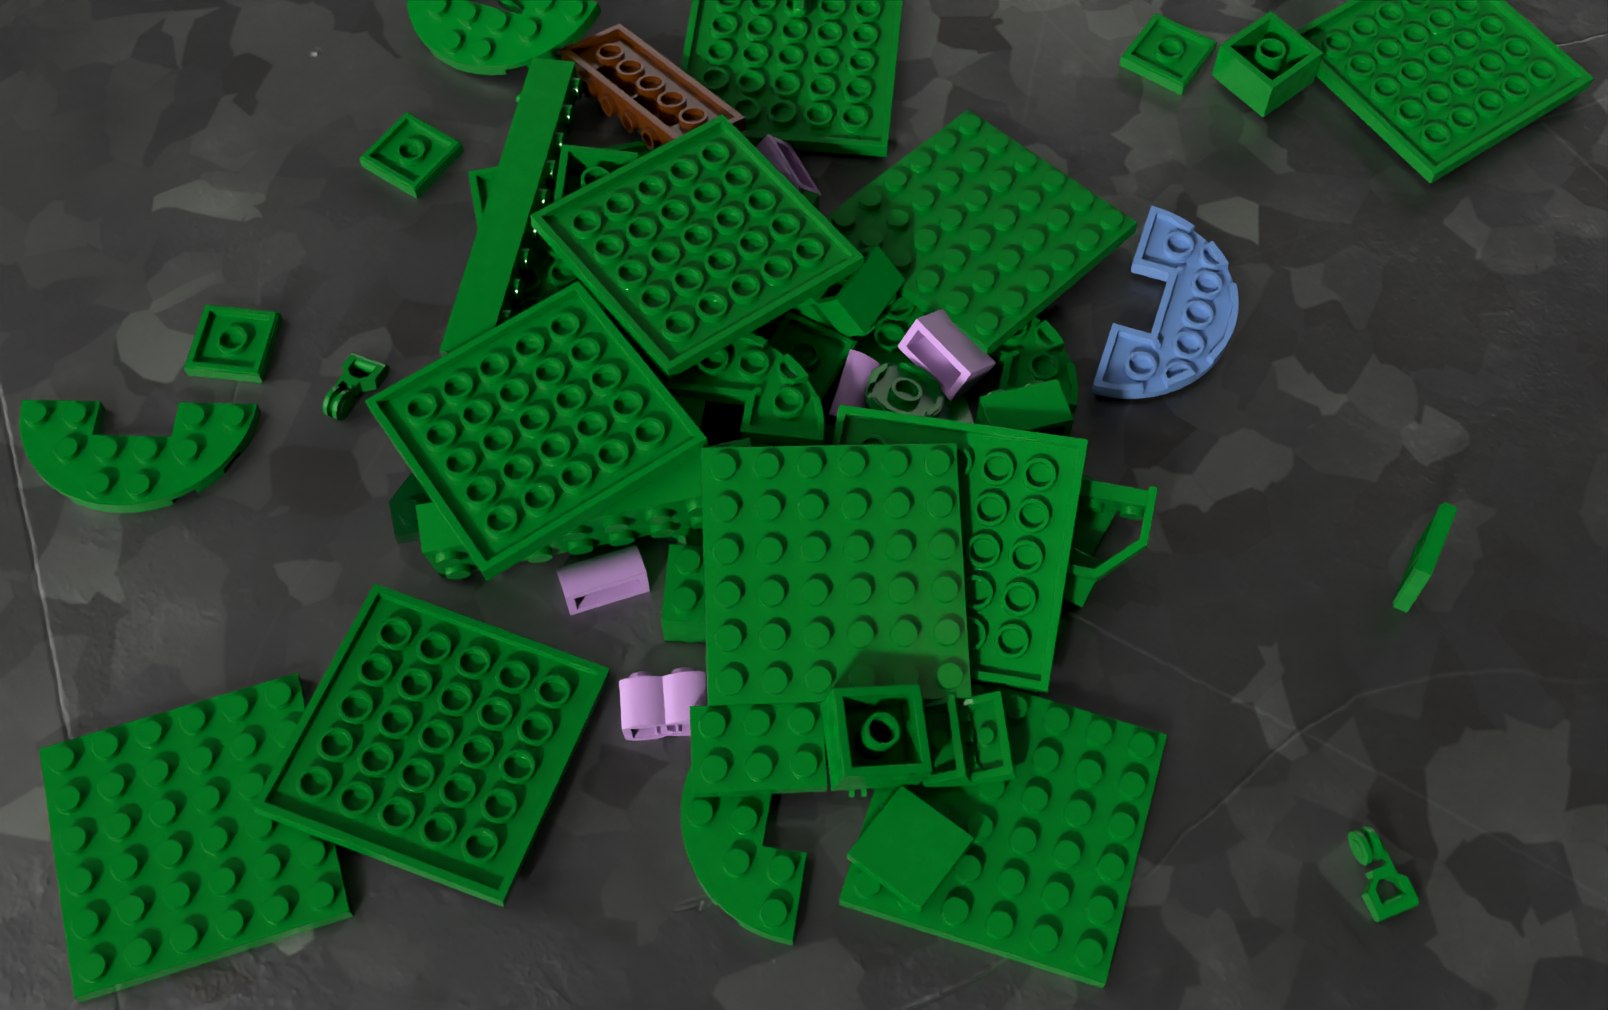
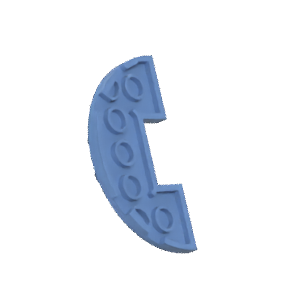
(1191, 321)

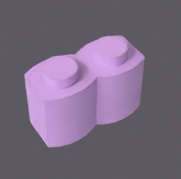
(660, 704)

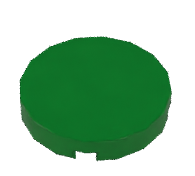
(904, 390)

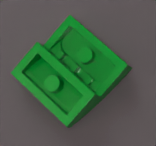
(968, 740)

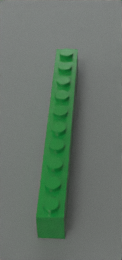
(519, 189)

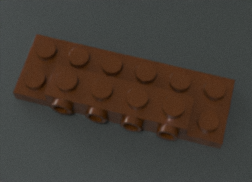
(644, 87)

